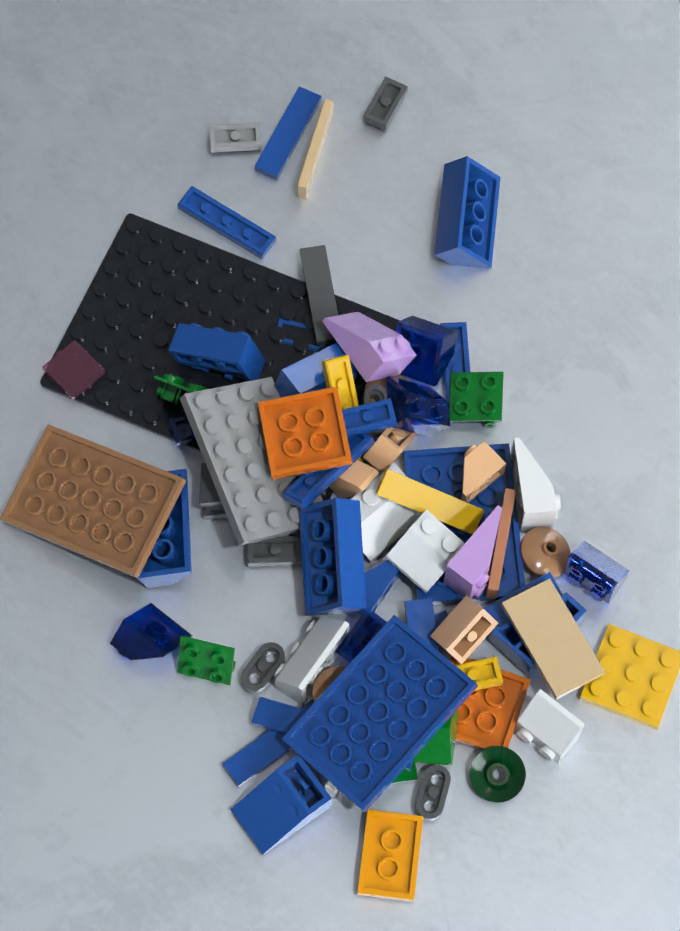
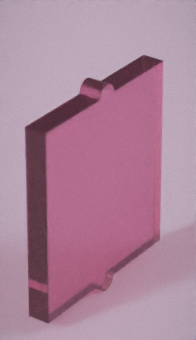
(74, 369)

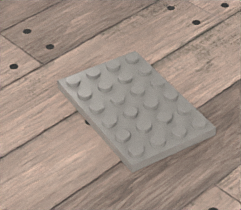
(236, 455)

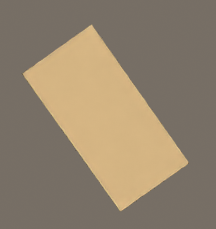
(553, 638)

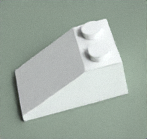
(535, 494)

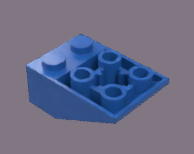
(282, 804)

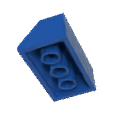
(467, 214)
(172, 551)
(332, 557)

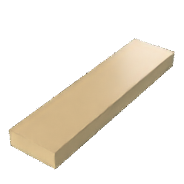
(315, 148)

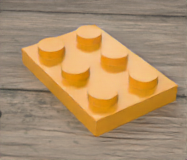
(390, 855)

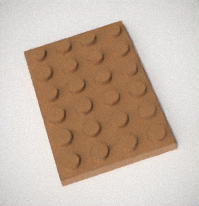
(93, 500)

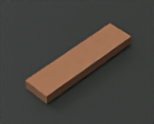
(501, 543)

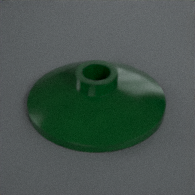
(482, 774)

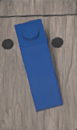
(377, 585)

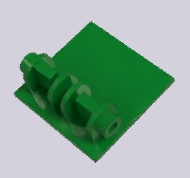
(172, 384)
(476, 397)
(206, 660)

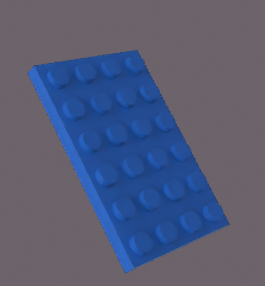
(444, 471)
(379, 713)

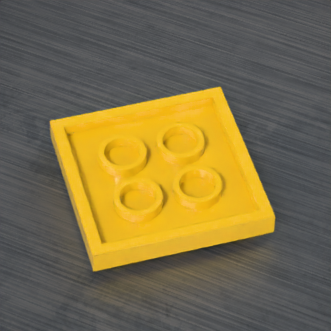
(635, 678)

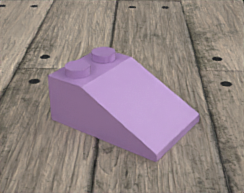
(370, 345)
(470, 566)

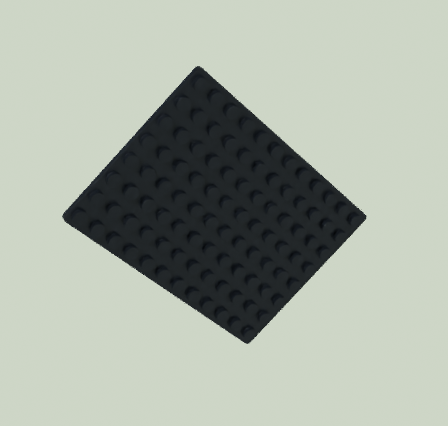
(166, 279)

